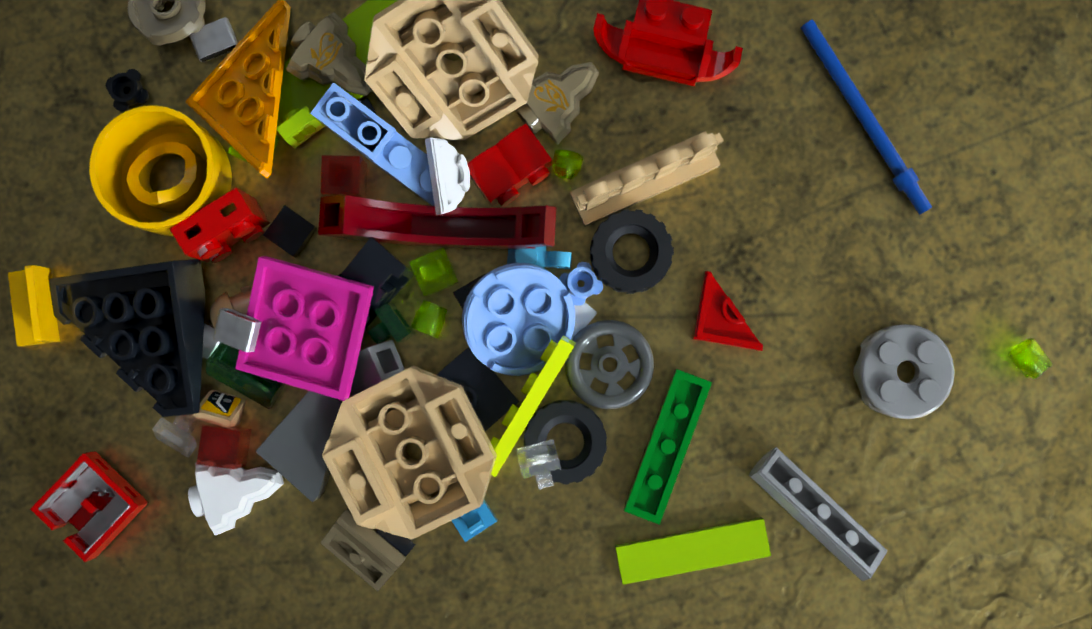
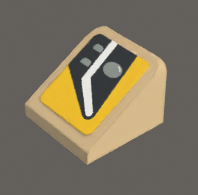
(221, 409)

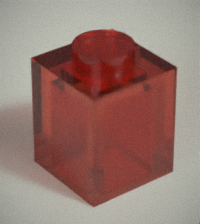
(343, 176)
(223, 446)

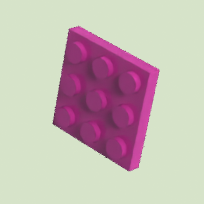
(307, 327)

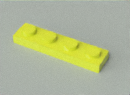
(535, 389)

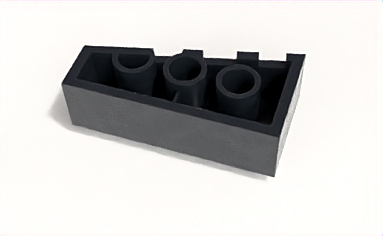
(381, 269)

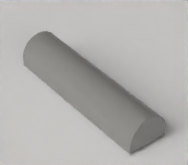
(818, 513)

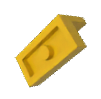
(33, 306)

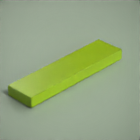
(692, 550)

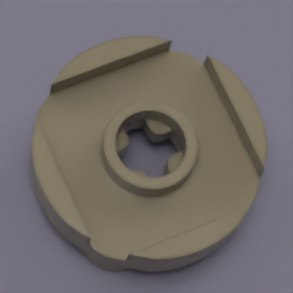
(168, 26)

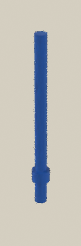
(905, 178)

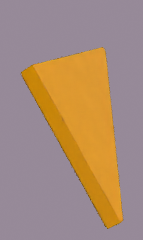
(245, 90)

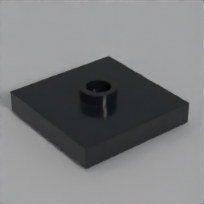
(482, 386)

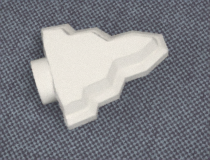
(230, 493)

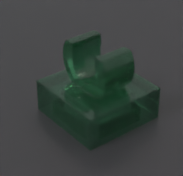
(392, 325)

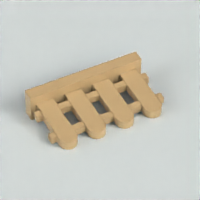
(647, 177)

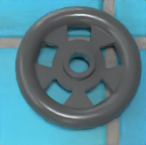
(641, 368)

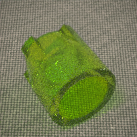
(429, 319)
(1030, 358)

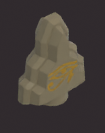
(328, 56)
(556, 100)

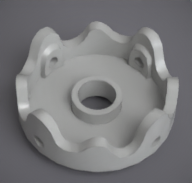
(878, 375)

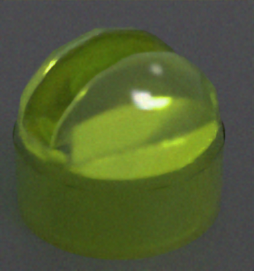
(567, 163)

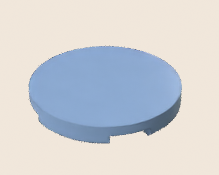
(515, 316)

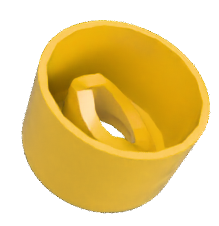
(126, 157)

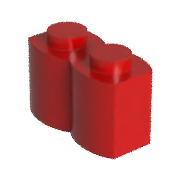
(510, 165)

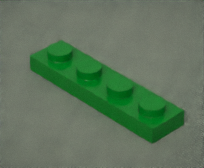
(667, 446)

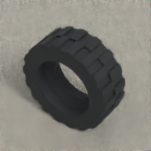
(631, 223)
(589, 424)

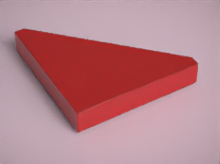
(720, 320)

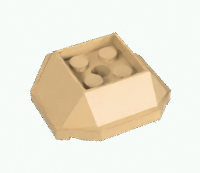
(444, 95)
(378, 475)

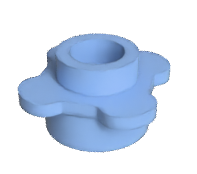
(591, 283)

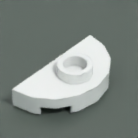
(448, 174)

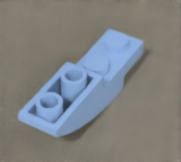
(375, 140)

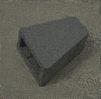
(299, 442)

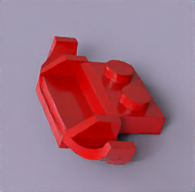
(667, 43)

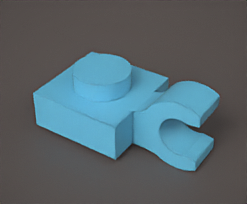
(540, 257)

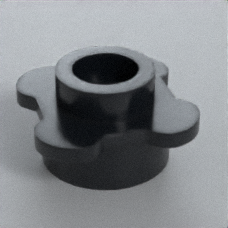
(117, 85)

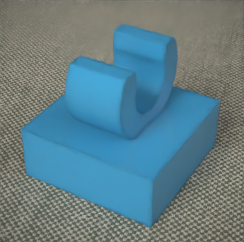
(474, 521)

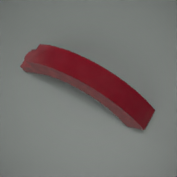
(420, 226)

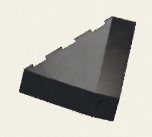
(146, 323)

